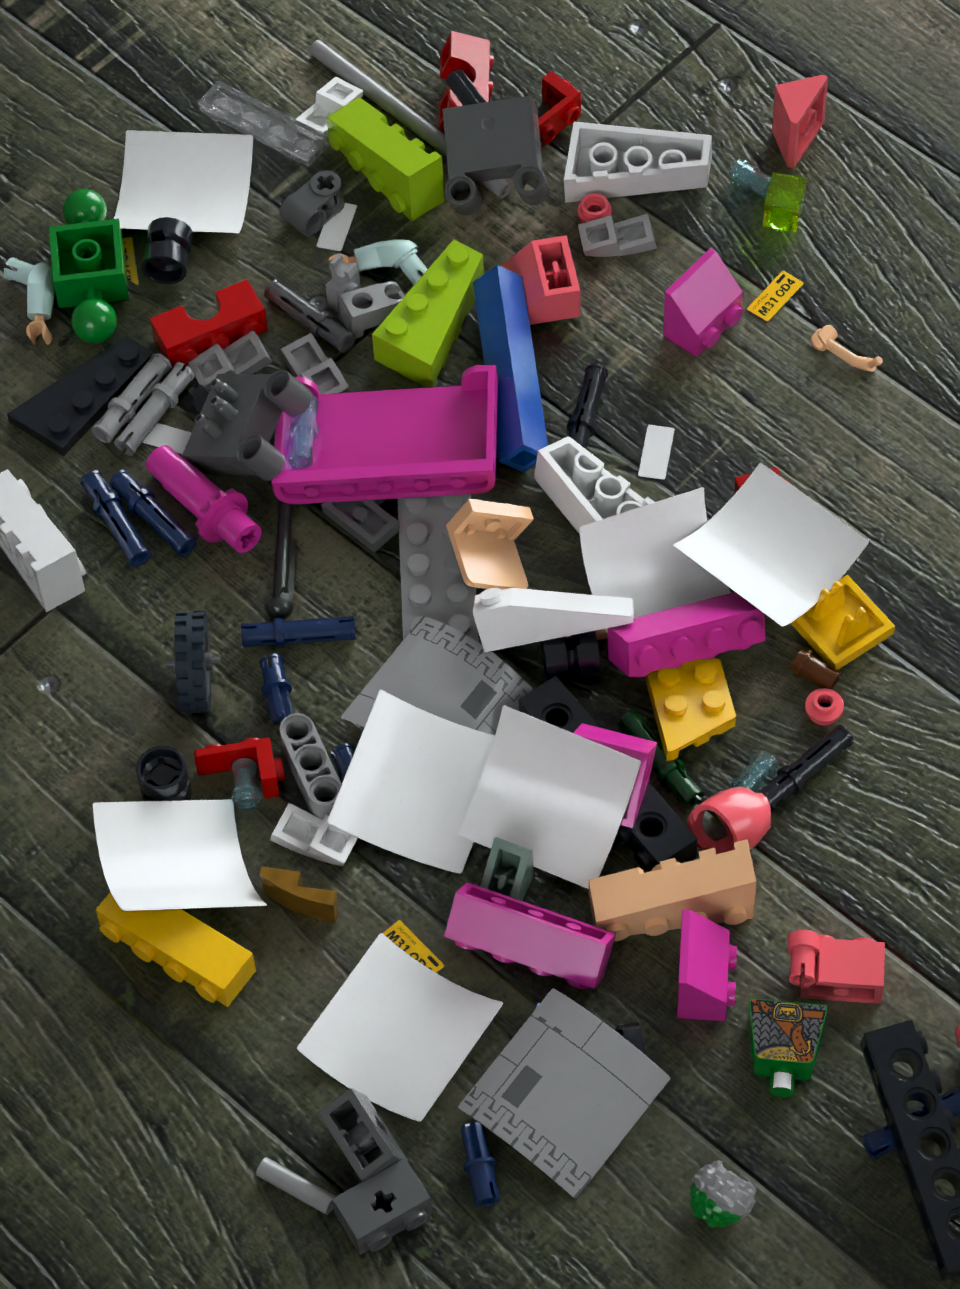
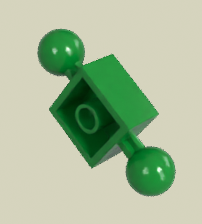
(89, 265)

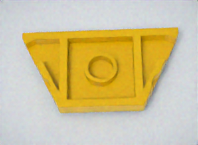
(690, 704)

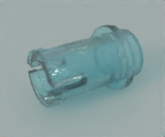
(747, 175)
(756, 772)
(245, 793)

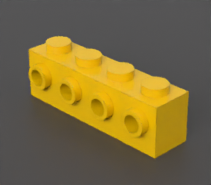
(182, 947)

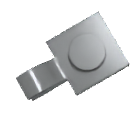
(344, 279)

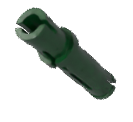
(669, 773)

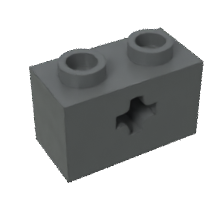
(361, 1134)
(396, 1190)

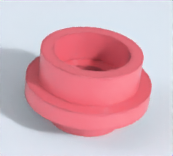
(593, 207)
(824, 715)

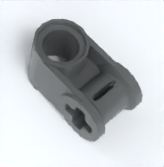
(311, 206)

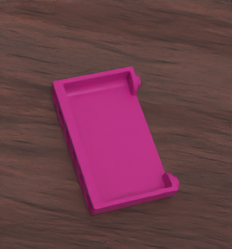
(396, 443)

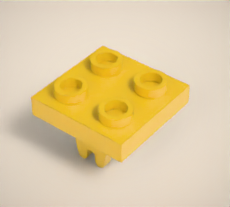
(843, 624)

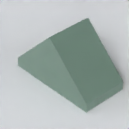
(508, 869)

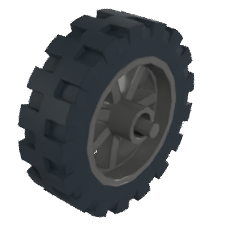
(192, 662)

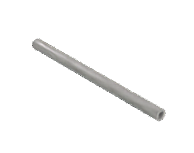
(393, 106)

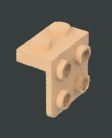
(485, 543)

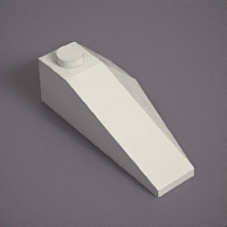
(531, 616)

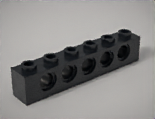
(556, 705)
(905, 1044)

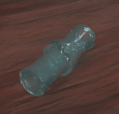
(303, 434)

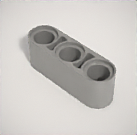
(307, 753)

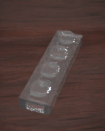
(264, 123)

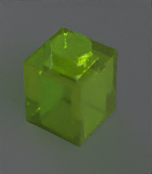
(784, 202)

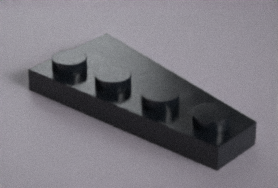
(79, 399)

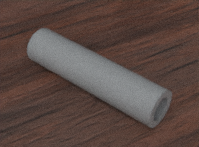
(295, 1185)

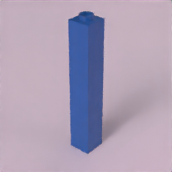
(509, 346)

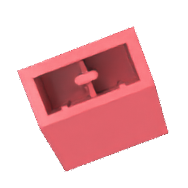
(548, 279)

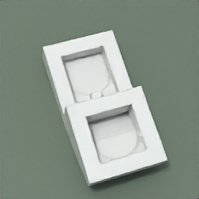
(328, 100)
(312, 836)

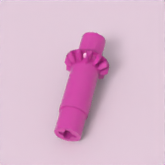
(218, 512)

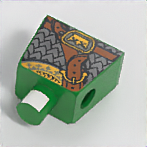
(785, 1041)

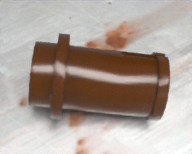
(814, 670)

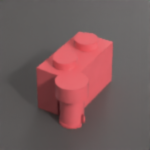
(836, 967)

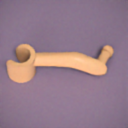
(824, 339)

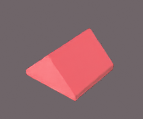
(798, 115)

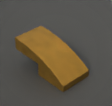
(287, 889)

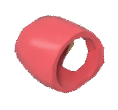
(741, 813)

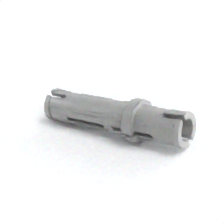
(163, 397)
(123, 408)

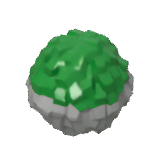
(721, 1195)

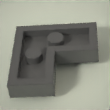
(363, 521)

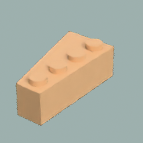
(652, 902)

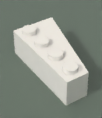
(634, 161)
(582, 485)
(37, 546)

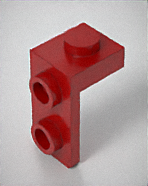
(564, 104)
(219, 758)

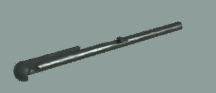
(284, 567)

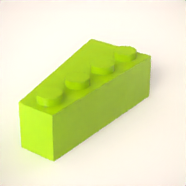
(387, 158)
(430, 316)

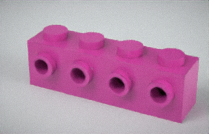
(685, 634)
(529, 936)

